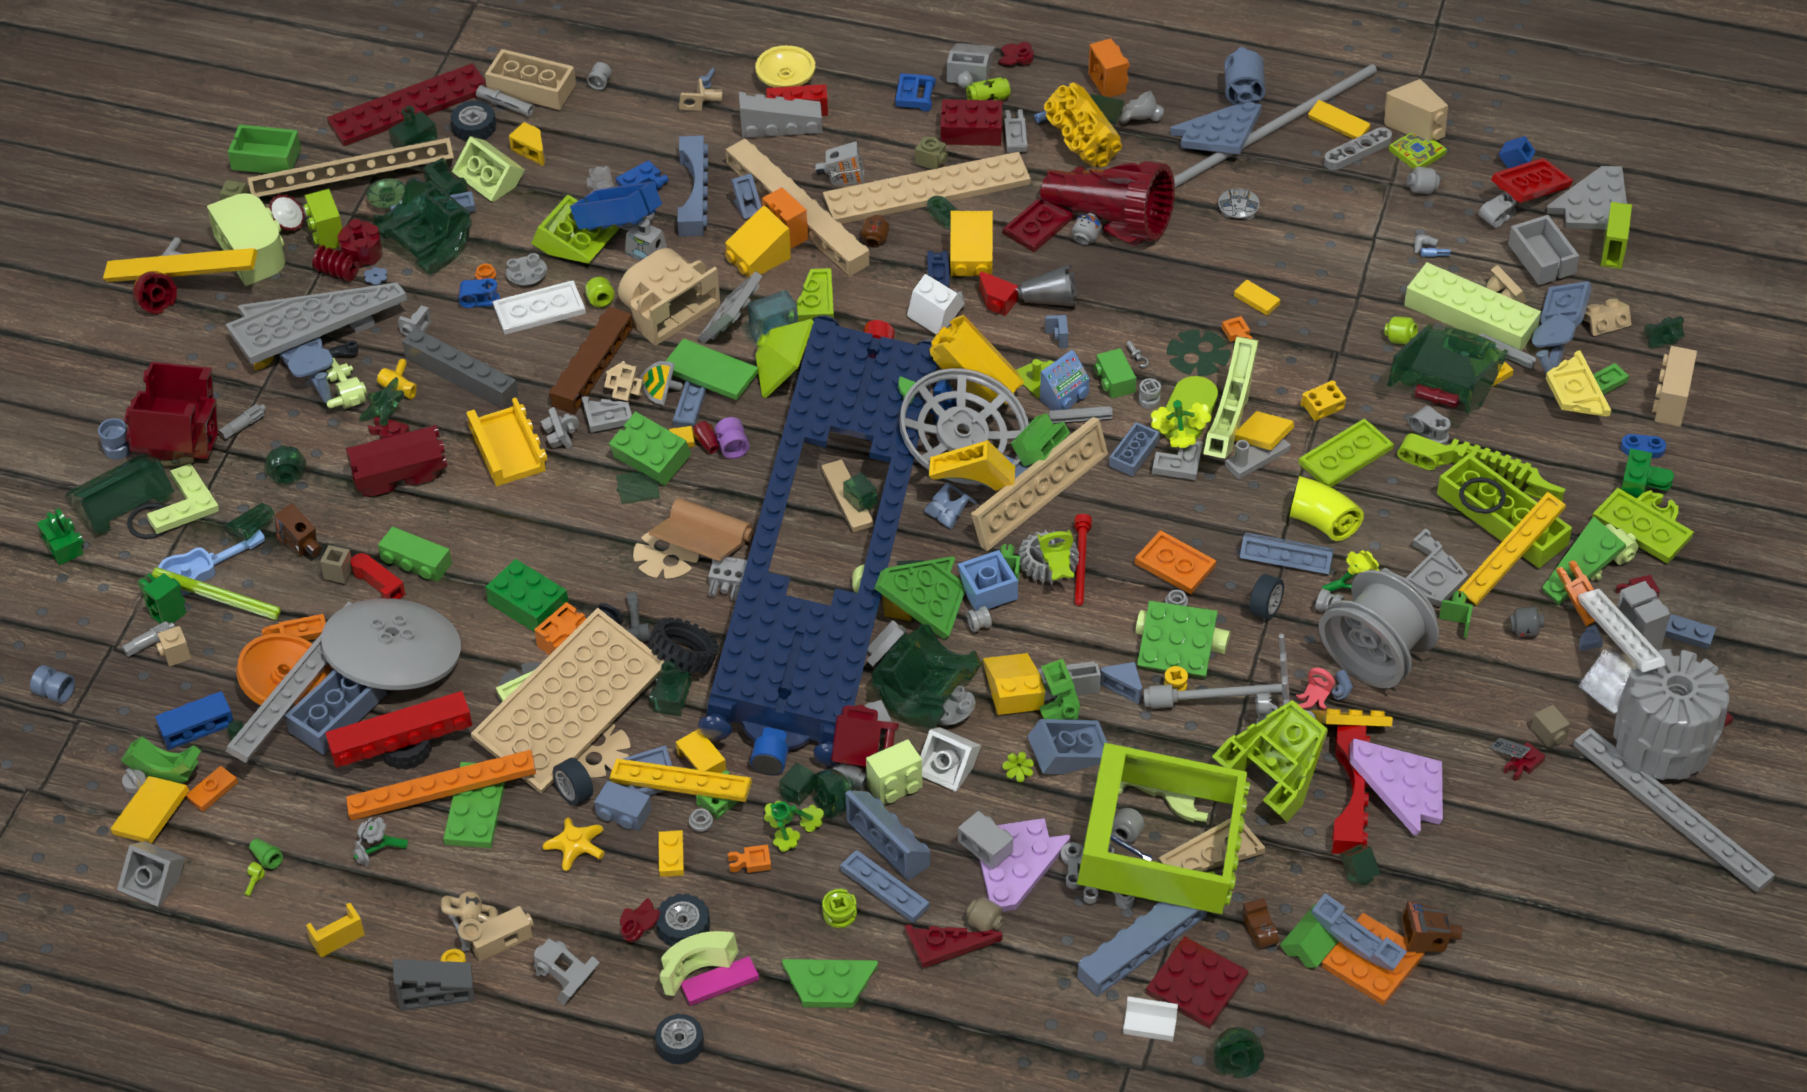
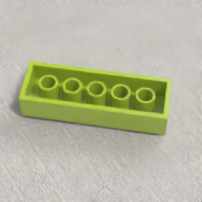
(1505, 519)

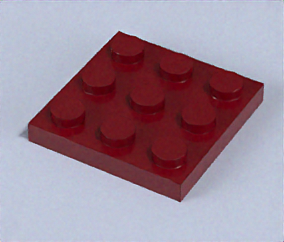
(1197, 982)

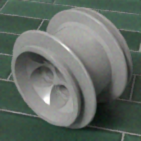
(1379, 628)

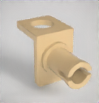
(701, 96)

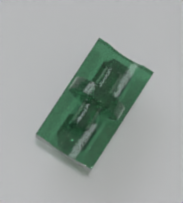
(1665, 332)

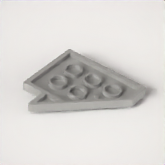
(1589, 201)

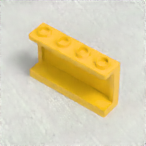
(508, 443)

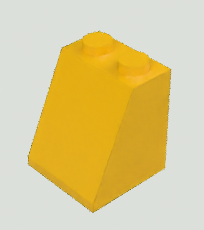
(971, 242)
(759, 244)

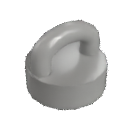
(133, 780)

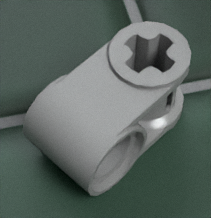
(1498, 210)
(1430, 423)

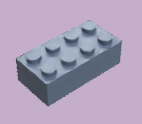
(330, 706)

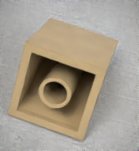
(1416, 110)

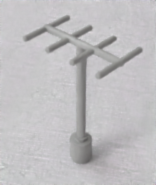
(1165, 696)

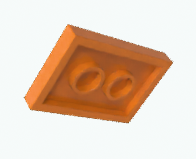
(1175, 562)

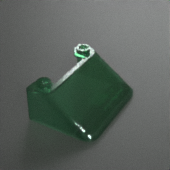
(120, 491)

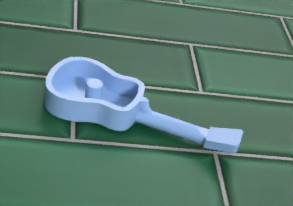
(200, 564)

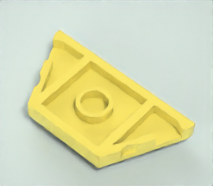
(1577, 388)

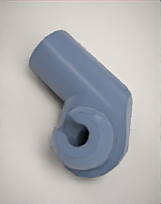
(1344, 687)

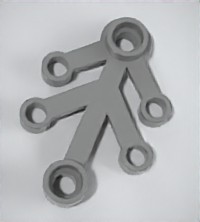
(1073, 861)

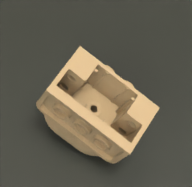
(668, 293)

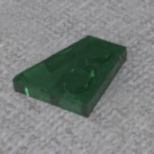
(250, 522)

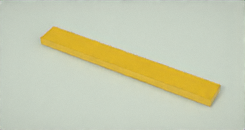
(182, 264)

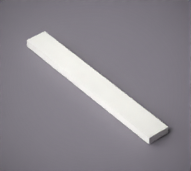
(1621, 630)

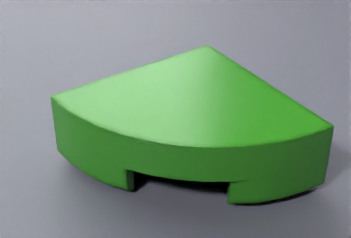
(904, 386)

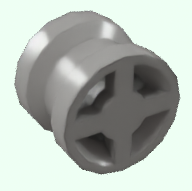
(979, 619)

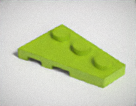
(816, 295)

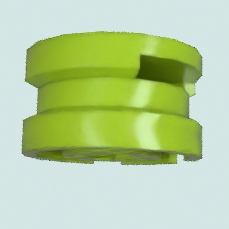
(839, 908)

